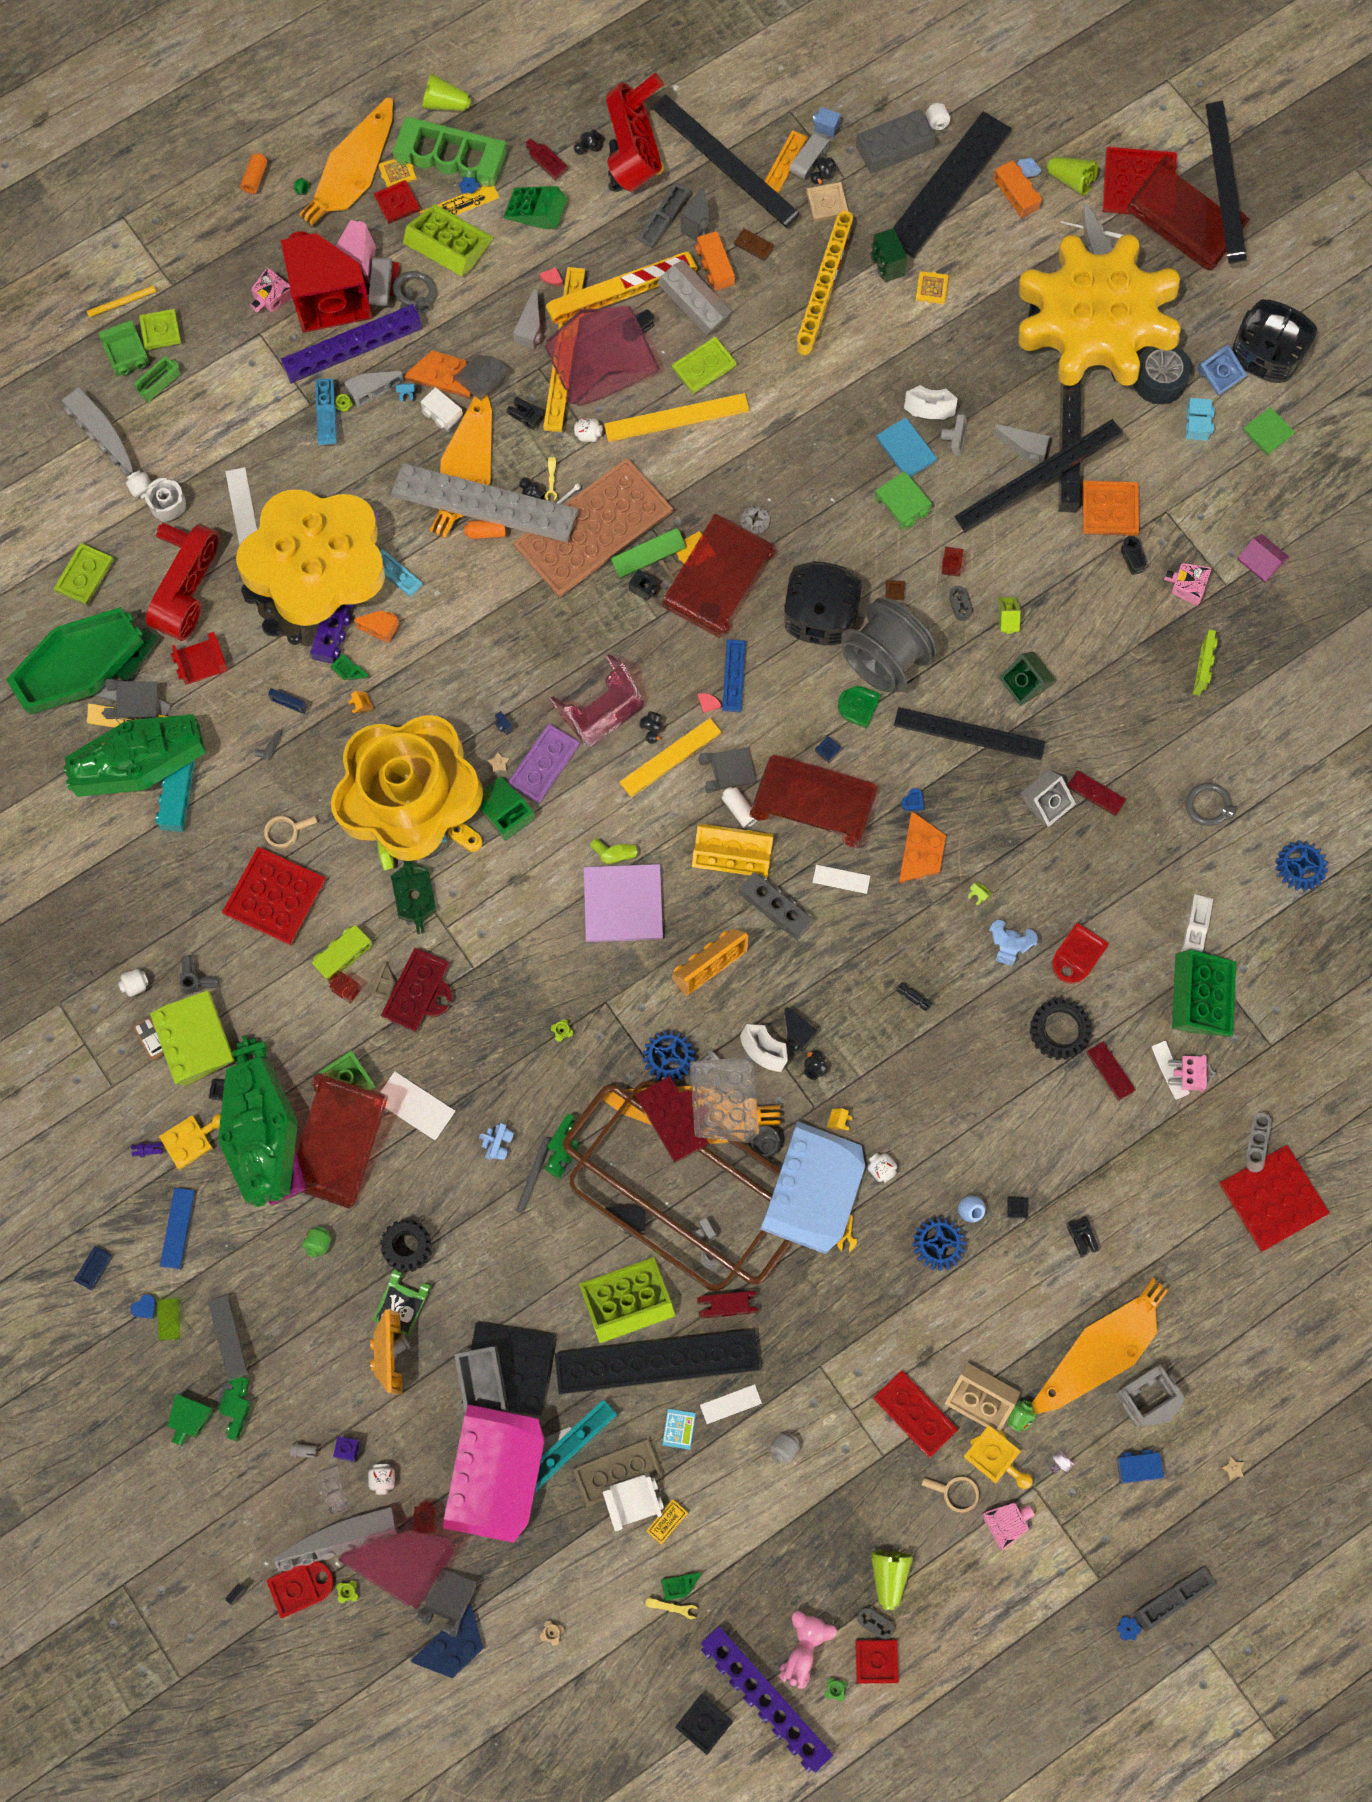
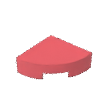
(551, 277)
(708, 702)

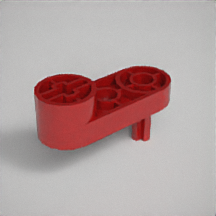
(637, 154)
(172, 606)

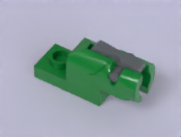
(560, 1162)
(234, 1406)

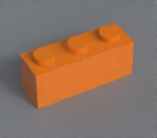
(1017, 189)
(715, 261)

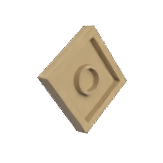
(826, 201)

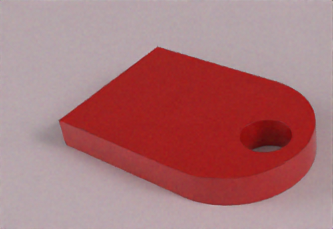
(1078, 953)
(299, 1589)

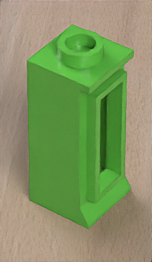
(153, 374)

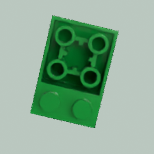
(536, 206)
(505, 808)

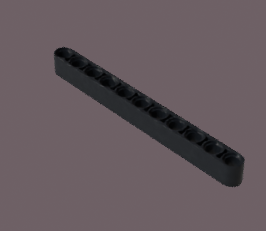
(726, 161)
(1226, 182)

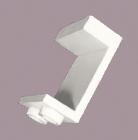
(632, 1500)

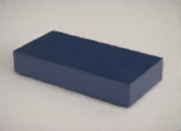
(287, 701)
(93, 1268)

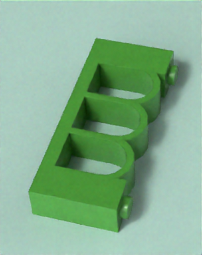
(485, 172)

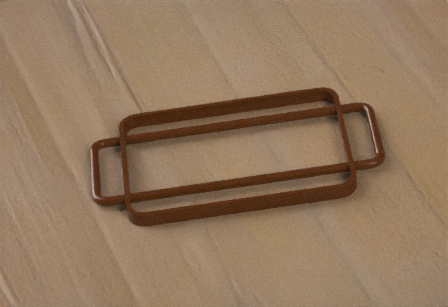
(583, 1161)

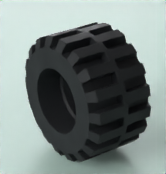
(402, 1229)

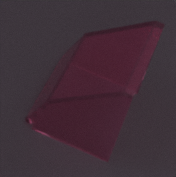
(600, 353)
(402, 1564)

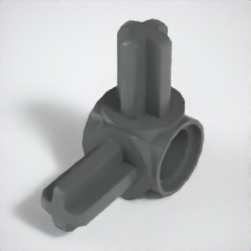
(189, 974)

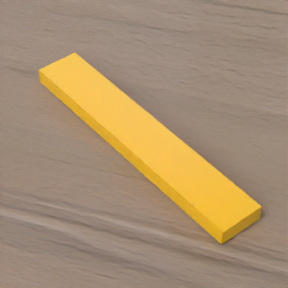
(670, 757)

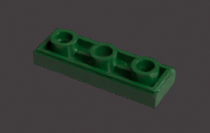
(130, 668)

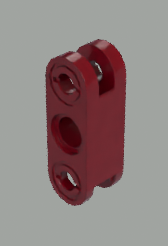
(727, 1304)

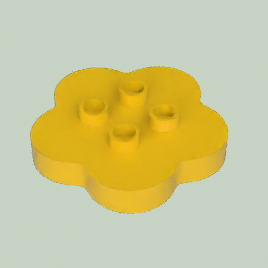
(313, 555)
(405, 786)

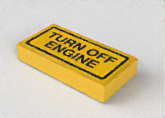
(666, 1524)

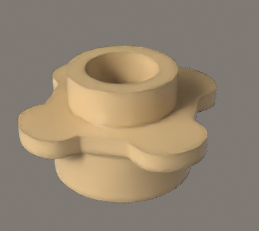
(554, 1639)

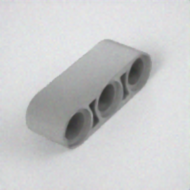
(810, 153)
(380, 281)
(1258, 1134)

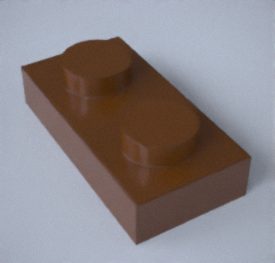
(754, 244)

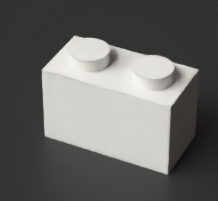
(441, 410)

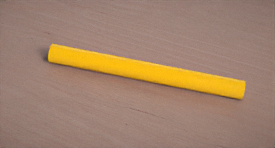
(121, 301)

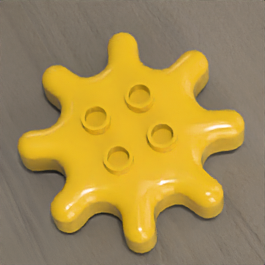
(1099, 310)

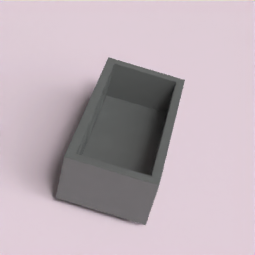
(895, 141)
(481, 1378)

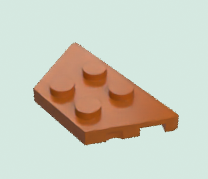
(439, 372)
(922, 850)

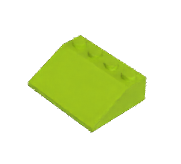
(447, 239)
(192, 1038)
(627, 1300)

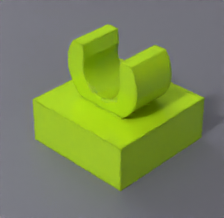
(981, 891)

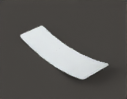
(1163, 1055)

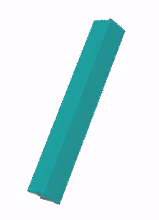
(574, 1442)

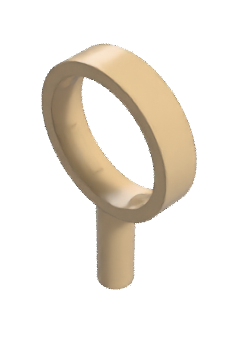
(296, 826)
(944, 1489)

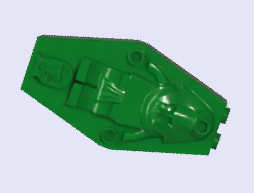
(75, 660)
(134, 755)
(257, 1131)

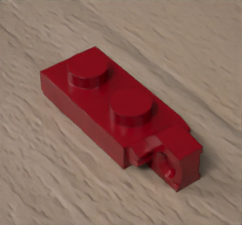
(546, 159)

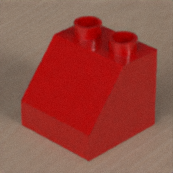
(324, 283)

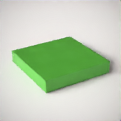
(1268, 431)

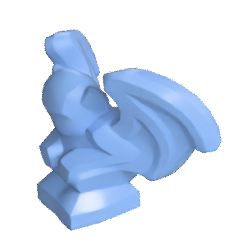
(1011, 942)

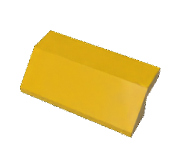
(732, 850)

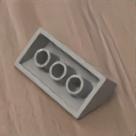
(694, 297)

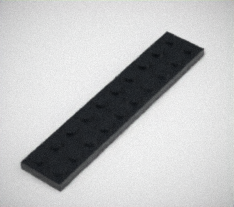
(950, 182)
(656, 1362)

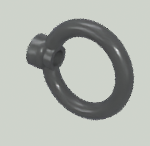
(421, 303)
(1226, 813)

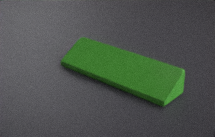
(648, 553)

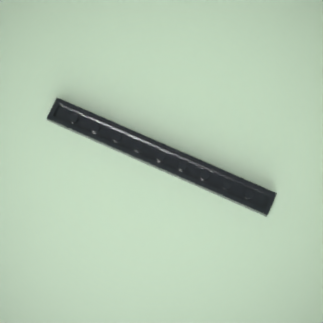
(1038, 475)

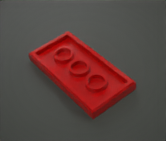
(915, 1414)

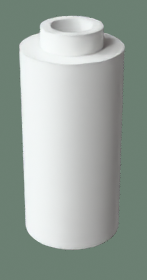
(738, 806)

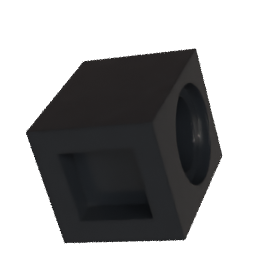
(643, 578)

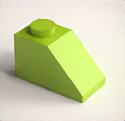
(1008, 614)

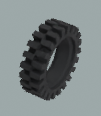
(1074, 1011)

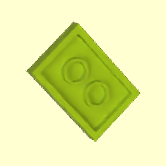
(703, 365)
(83, 574)
(1205, 662)

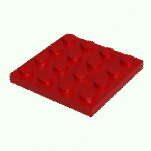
(1126, 173)
(274, 896)
(1274, 1200)

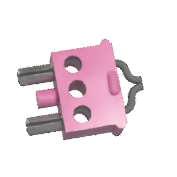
(1198, 1073)

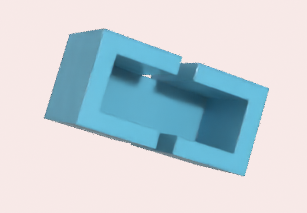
(1199, 417)

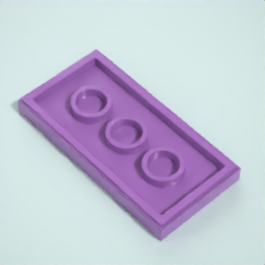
(543, 763)

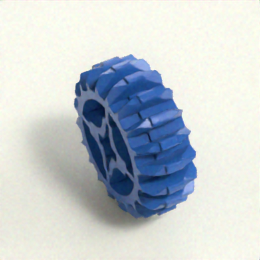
(1305, 851)
(661, 1052)
(930, 1244)

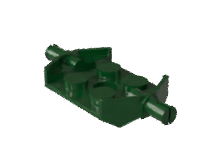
(409, 879)

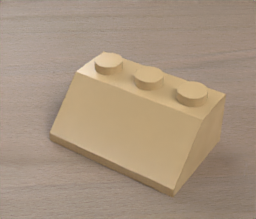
(982, 1397)

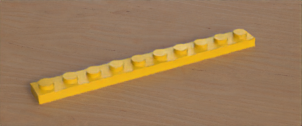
(557, 395)

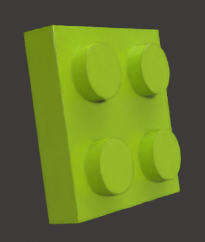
(160, 329)

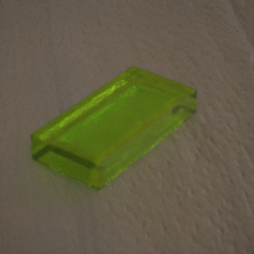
(168, 1319)

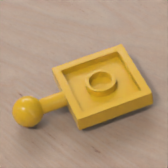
(188, 1140)
(993, 1456)

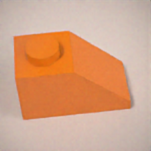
(378, 624)

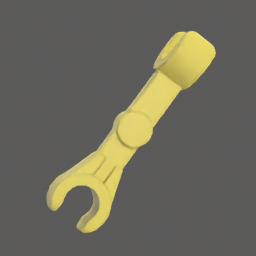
(551, 466)
(652, 1603)

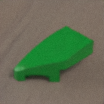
(347, 669)
(679, 1586)

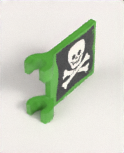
(402, 1300)

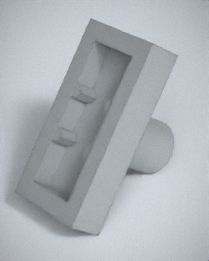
(956, 436)

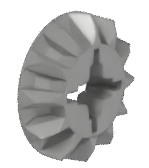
(759, 526)

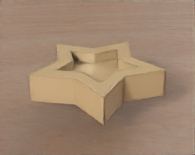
(498, 763)
(1233, 1469)

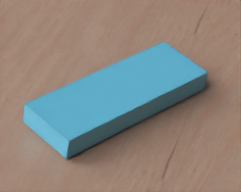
(399, 574)

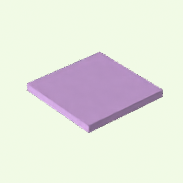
(623, 903)

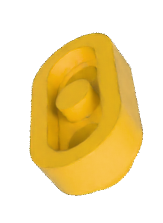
(463, 837)

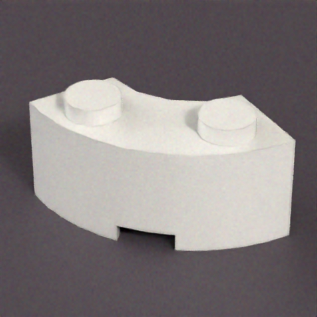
(930, 403)
(763, 1047)

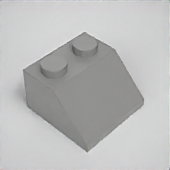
(1048, 797)

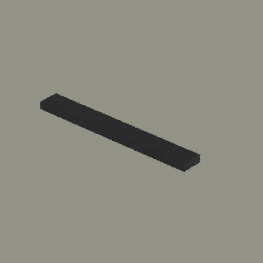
(969, 733)

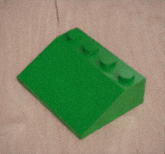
(1203, 994)

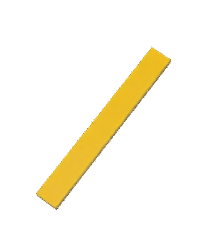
(676, 417)

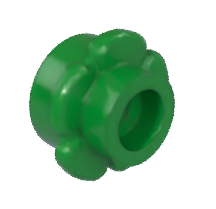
(301, 186)

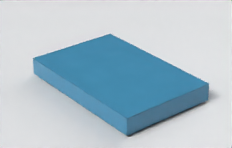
(906, 447)

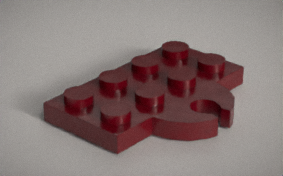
(417, 991)
(672, 1118)

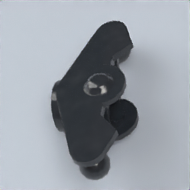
(274, 623)

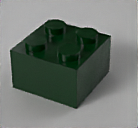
(888, 255)

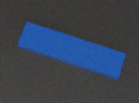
(733, 675)
(177, 1228)

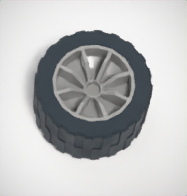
(1162, 375)

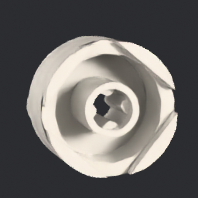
(165, 499)

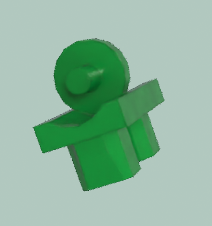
(256, 1050)

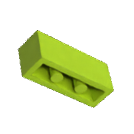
(341, 953)

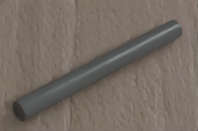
(532, 1176)

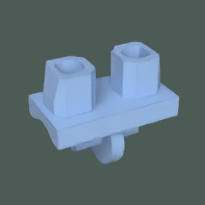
(500, 1133)

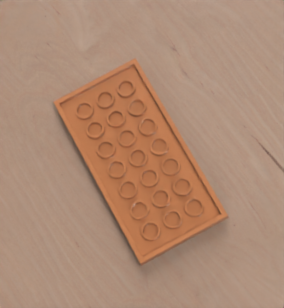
(608, 520)

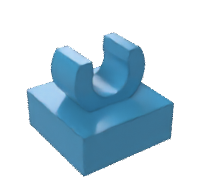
(406, 389)

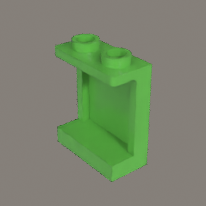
(124, 348)
(903, 500)

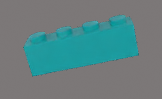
(175, 799)

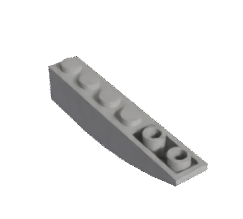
(1094, 234)
(98, 428)
(339, 1539)

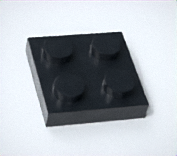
(704, 1724)

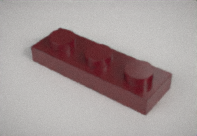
(1096, 793)
(1110, 1071)

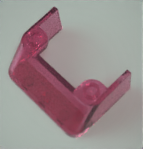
(608, 710)

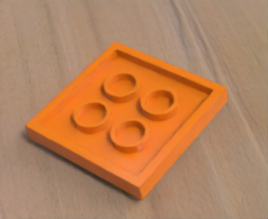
(1110, 508)

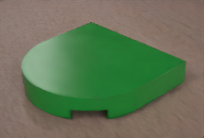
(858, 705)

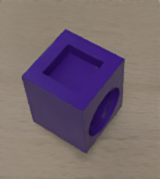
(346, 1449)

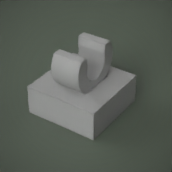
(705, 1231)

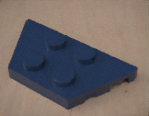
(451, 1654)

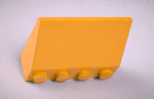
(710, 961)

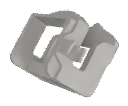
(1161, 1413)

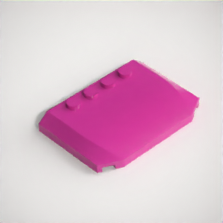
(494, 1474)

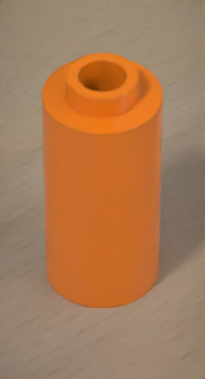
(253, 173)
(483, 529)

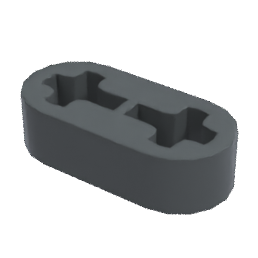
(964, 602)
(872, 1627)

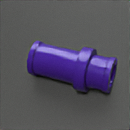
(146, 1149)

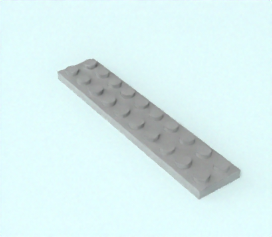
(484, 502)

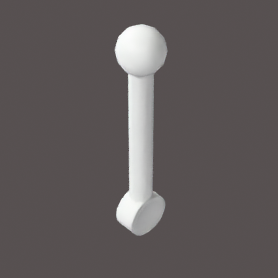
(577, 487)

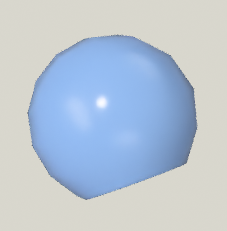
(971, 1208)

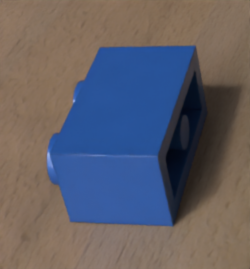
(1139, 1467)

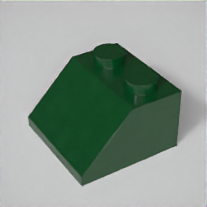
(1026, 678)

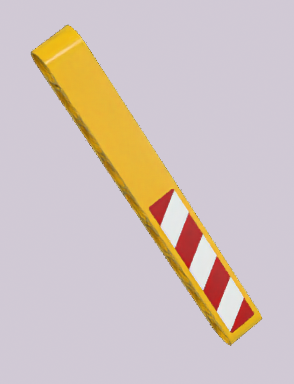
(825, 275)
(614, 289)

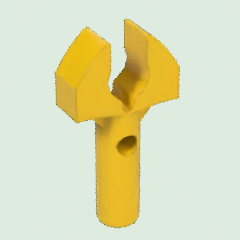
(847, 1235)

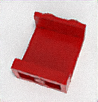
(199, 660)

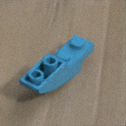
(326, 411)

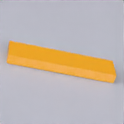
(780, 169)

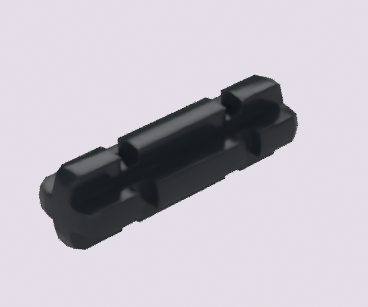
(914, 996)

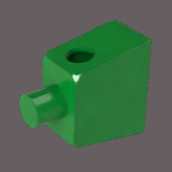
(187, 1418)

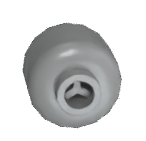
(784, 1448)

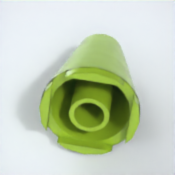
(444, 96)
(1074, 172)
(890, 1576)

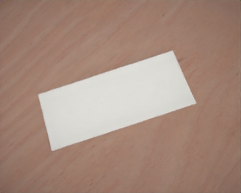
(416, 1106)

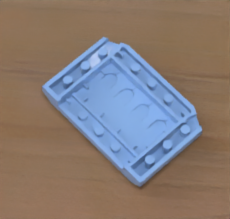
(815, 1189)

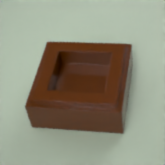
(895, 590)

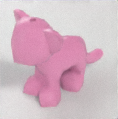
(810, 1633)

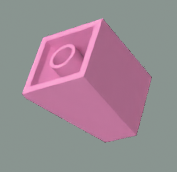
(359, 245)

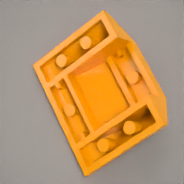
(383, 1348)

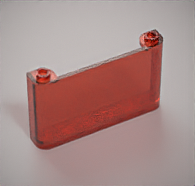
(1182, 215)
(717, 575)
(815, 798)
(339, 1138)

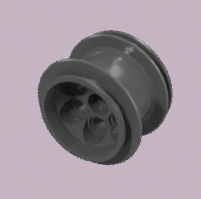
(887, 645)

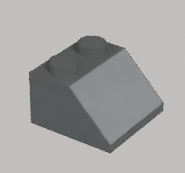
(696, 216)
(481, 375)

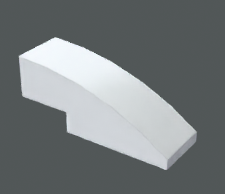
(1197, 924)

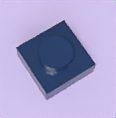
(502, 723)
(828, 749)

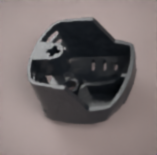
(1273, 341)
(823, 587)

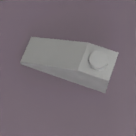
(528, 327)
(371, 385)
(1027, 444)

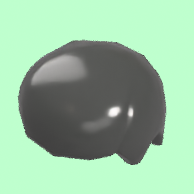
(766, 1143)

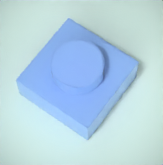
(1029, 167)

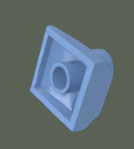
(1221, 369)

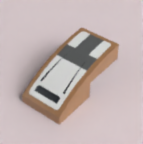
(147, 1034)

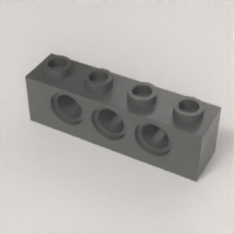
(794, 928)

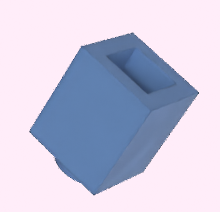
(826, 122)

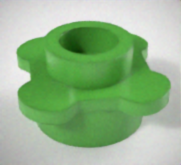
(840, 1685)

